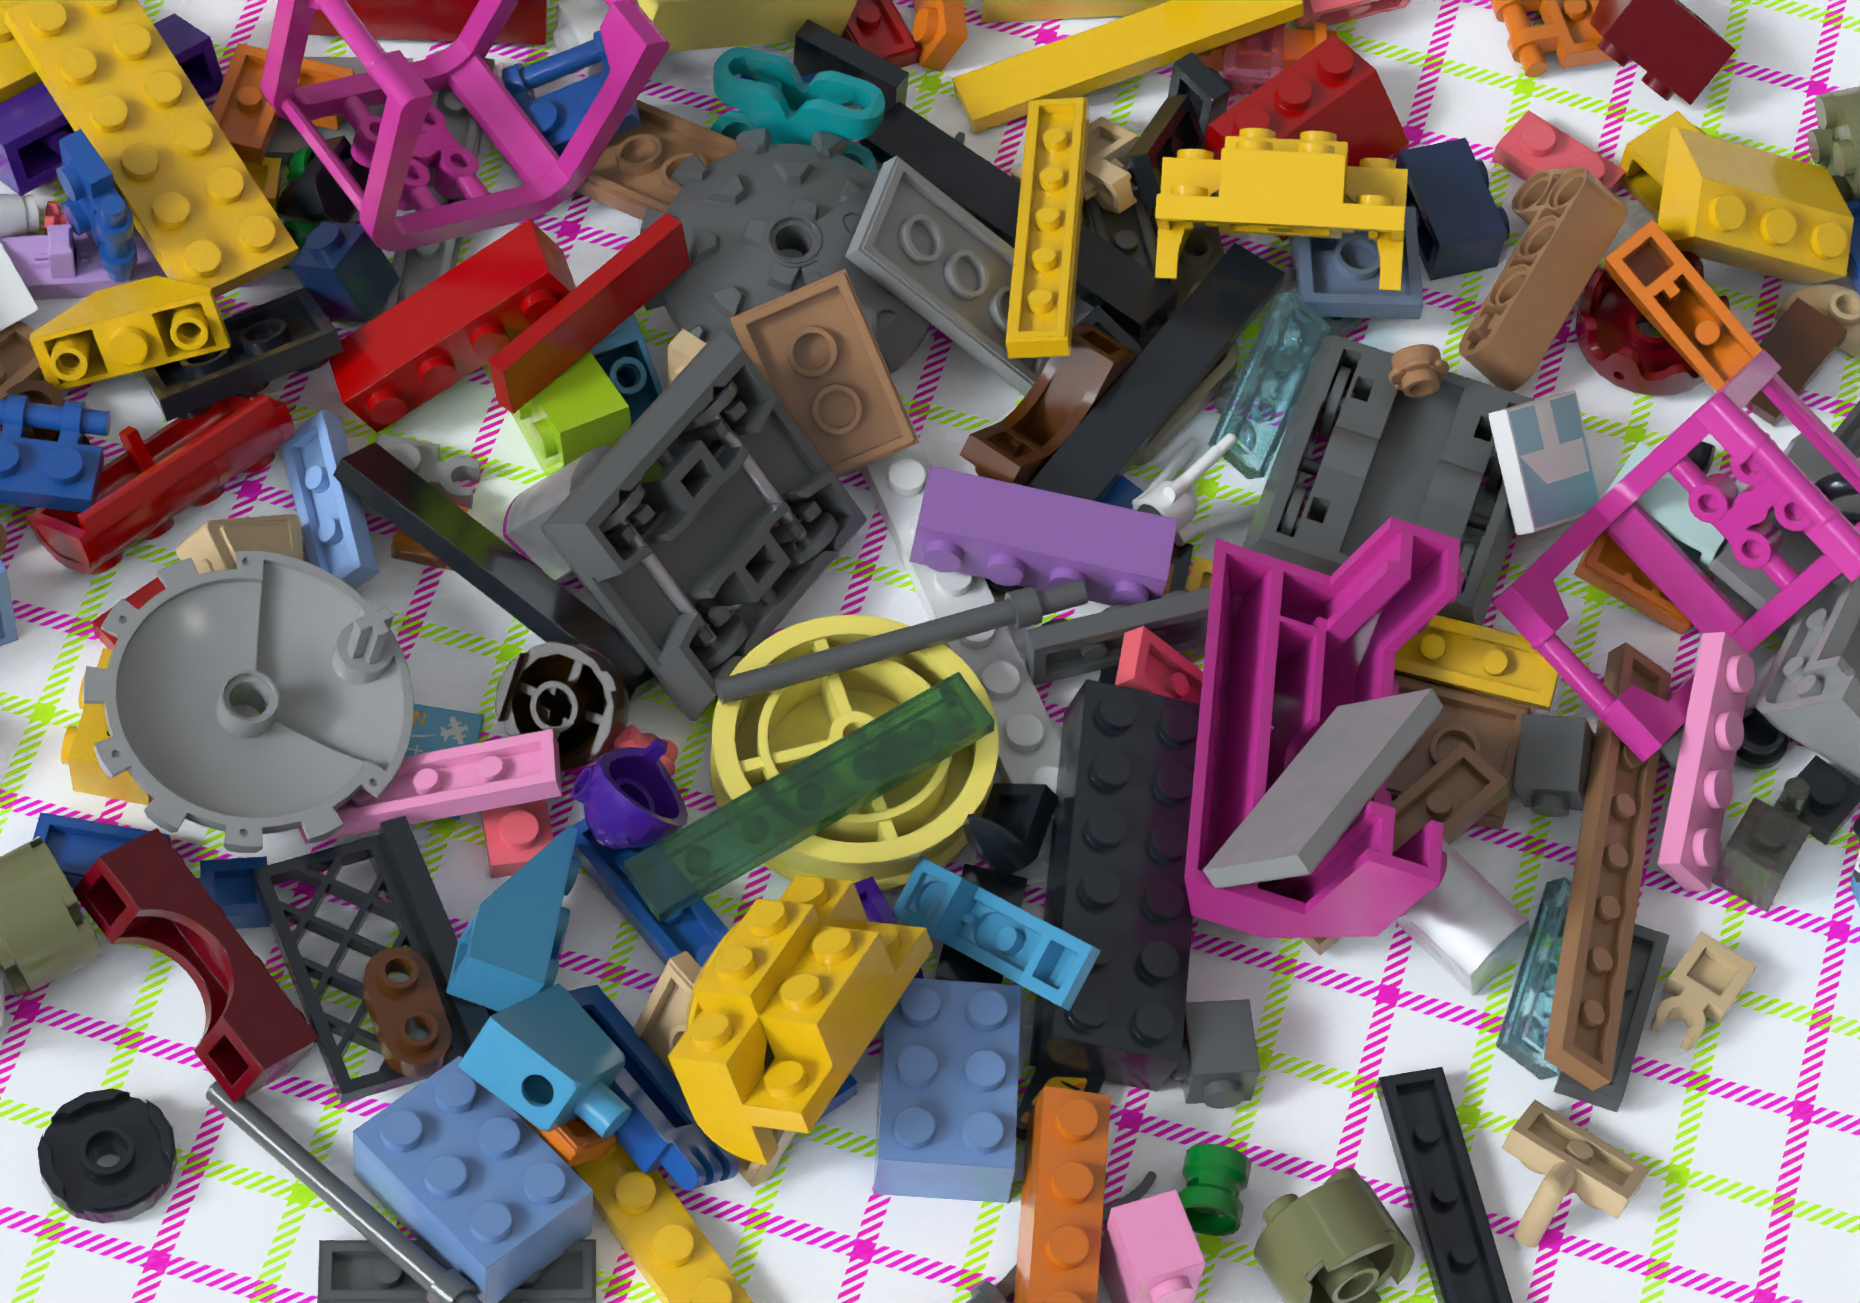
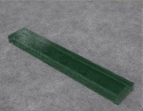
(808, 797)

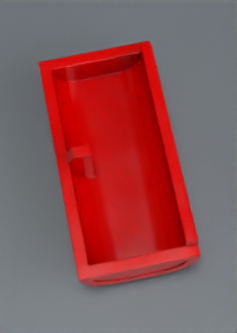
(162, 478)

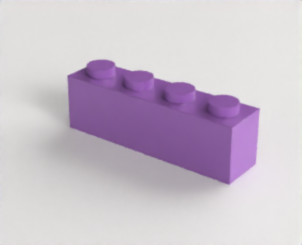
(1041, 538)

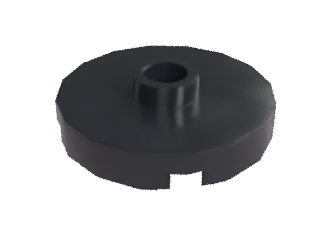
(99, 1126)

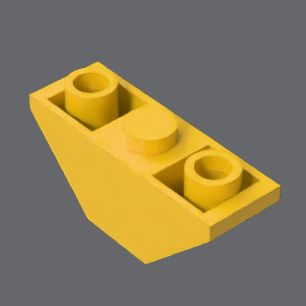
(129, 331)

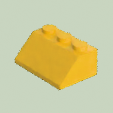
(1754, 210)

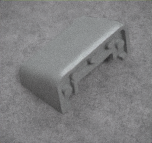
(1816, 676)

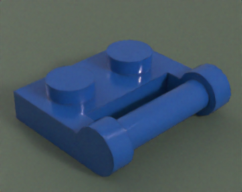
(562, 110)

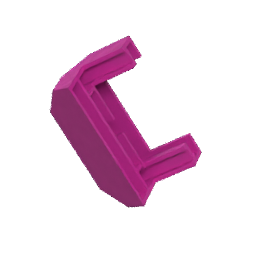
(1275, 667)

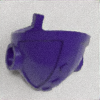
(630, 797)

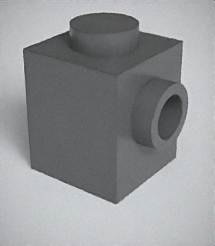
(1553, 763)
(1218, 1053)

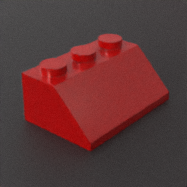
(1325, 92)

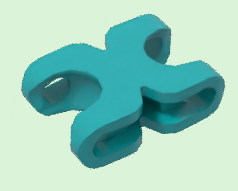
(792, 107)

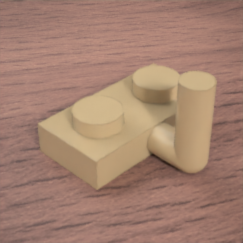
(1571, 1162)

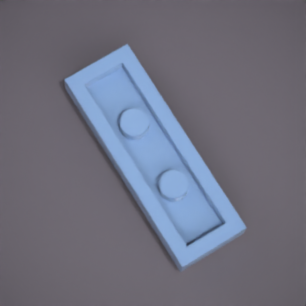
(329, 512)

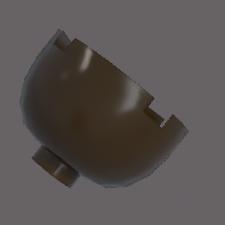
(565, 690)

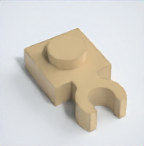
(1703, 985)

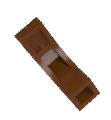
(1051, 409)

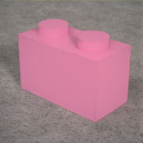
(1151, 1252)

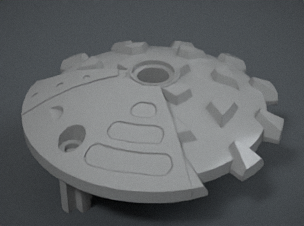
(264, 637)

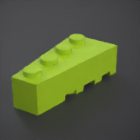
(572, 415)

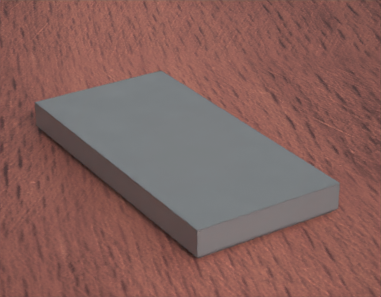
(942, 267)
(1323, 789)

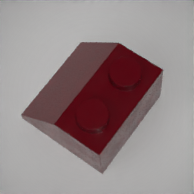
(1665, 40)

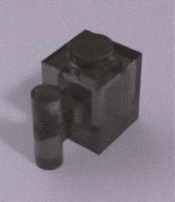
(1765, 847)

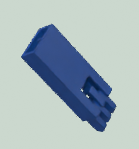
(660, 1122)

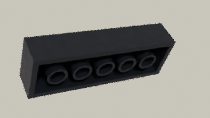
(1121, 884)

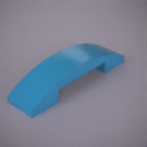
(996, 933)

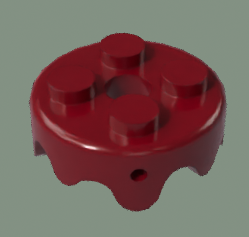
(1620, 351)

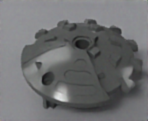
(766, 202)

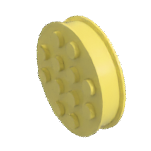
(784, 726)

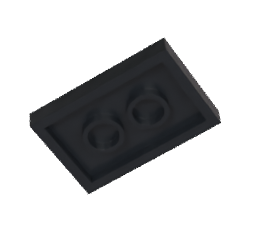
(265, 345)

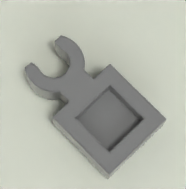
(425, 461)

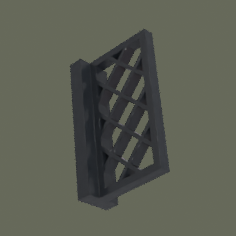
(422, 928)

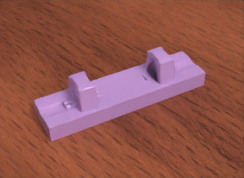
(49, 264)

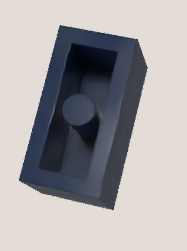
(1455, 212)

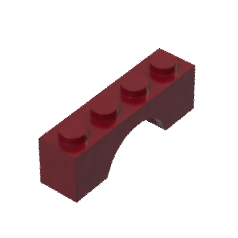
(154, 901)

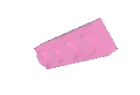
(1706, 762)
(460, 783)

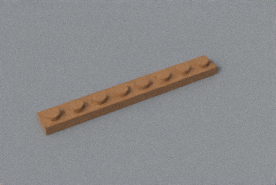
(1604, 889)

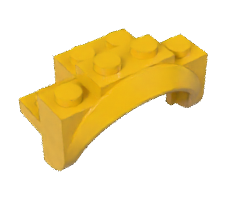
(1282, 191)
(811, 985)

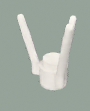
(1177, 498)

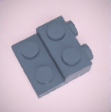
(1344, 275)

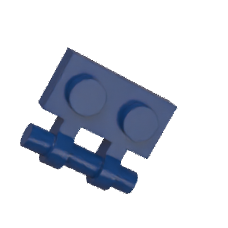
(96, 206)
(50, 472)

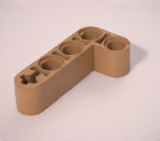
(1568, 233)

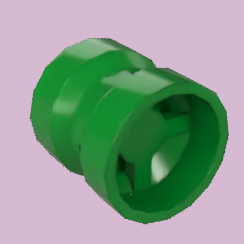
(1212, 1189)

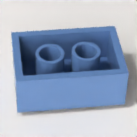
(949, 1092)
(472, 1182)

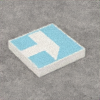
(1545, 461)

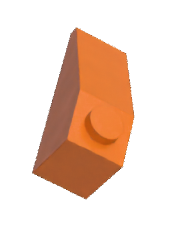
(1681, 305)

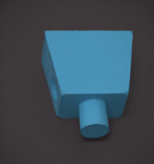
(550, 1063)

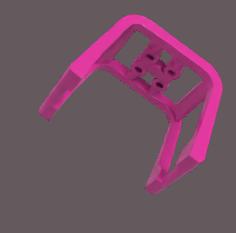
(414, 133)
(1773, 483)

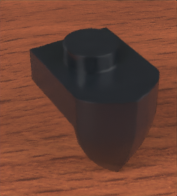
(317, 195)
(1011, 825)

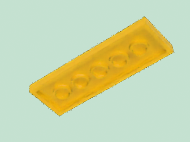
(156, 137)

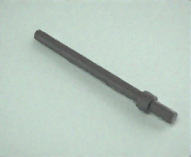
(1019, 609)
(440, 1284)

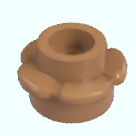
(1418, 370)

